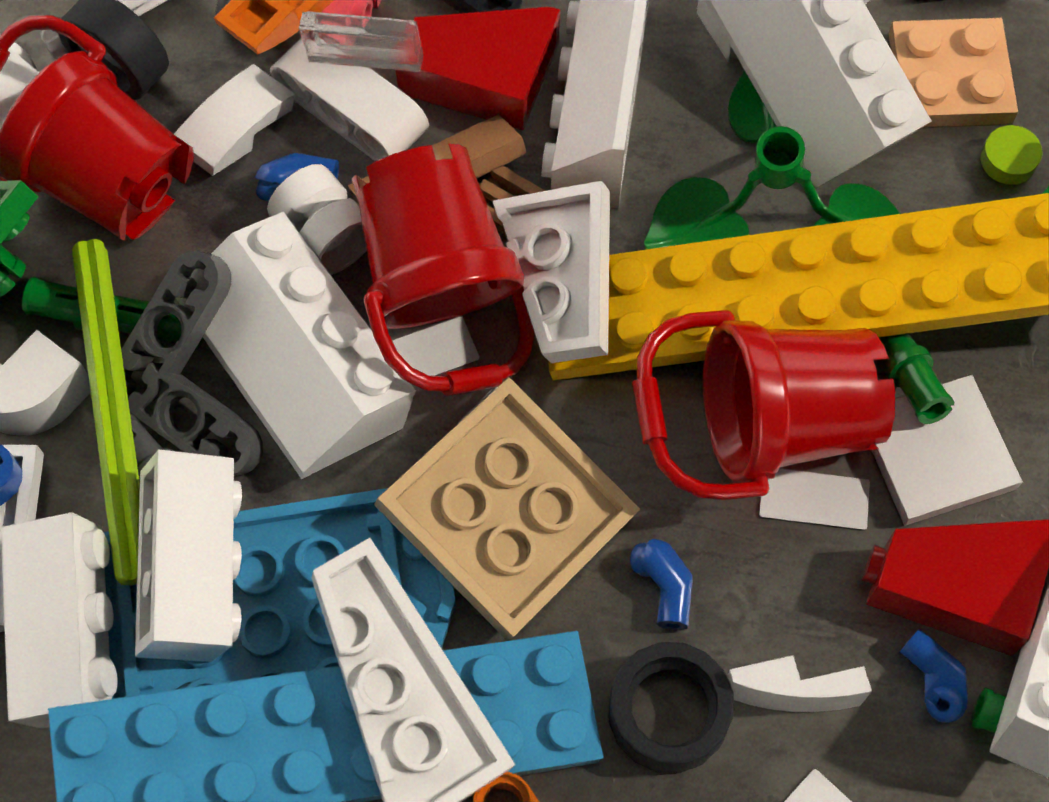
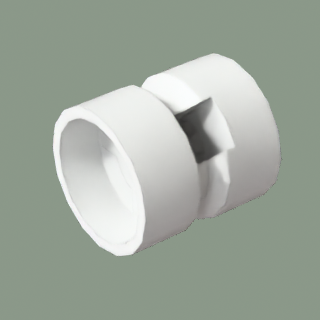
(322, 215)

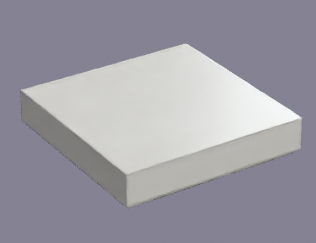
(948, 461)

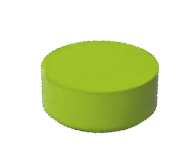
(1011, 154)

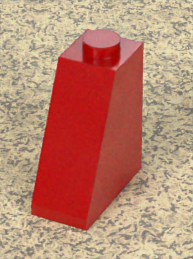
(485, 61)
(964, 579)

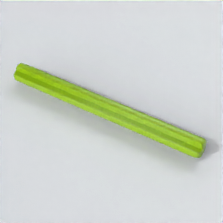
(109, 405)

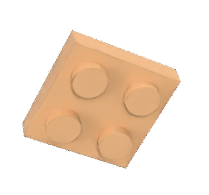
(957, 69)

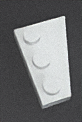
(565, 266)

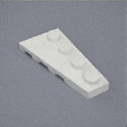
(407, 698)

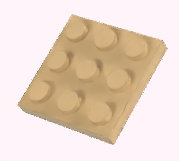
(507, 508)

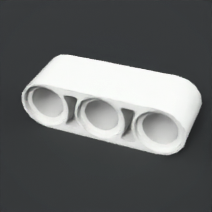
(353, 103)

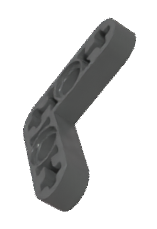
(165, 380)

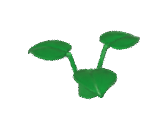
(701, 208)

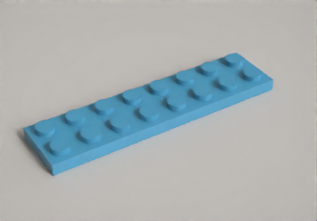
(300, 735)

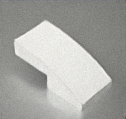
(226, 121)
(778, 687)

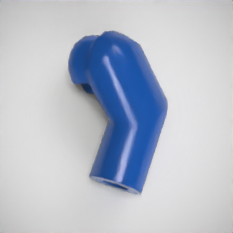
(276, 171)
(671, 576)
(943, 677)

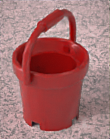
(88, 138)
(435, 259)
(771, 399)

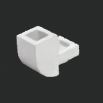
(39, 387)

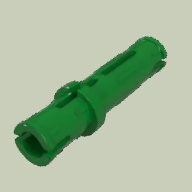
(62, 303)

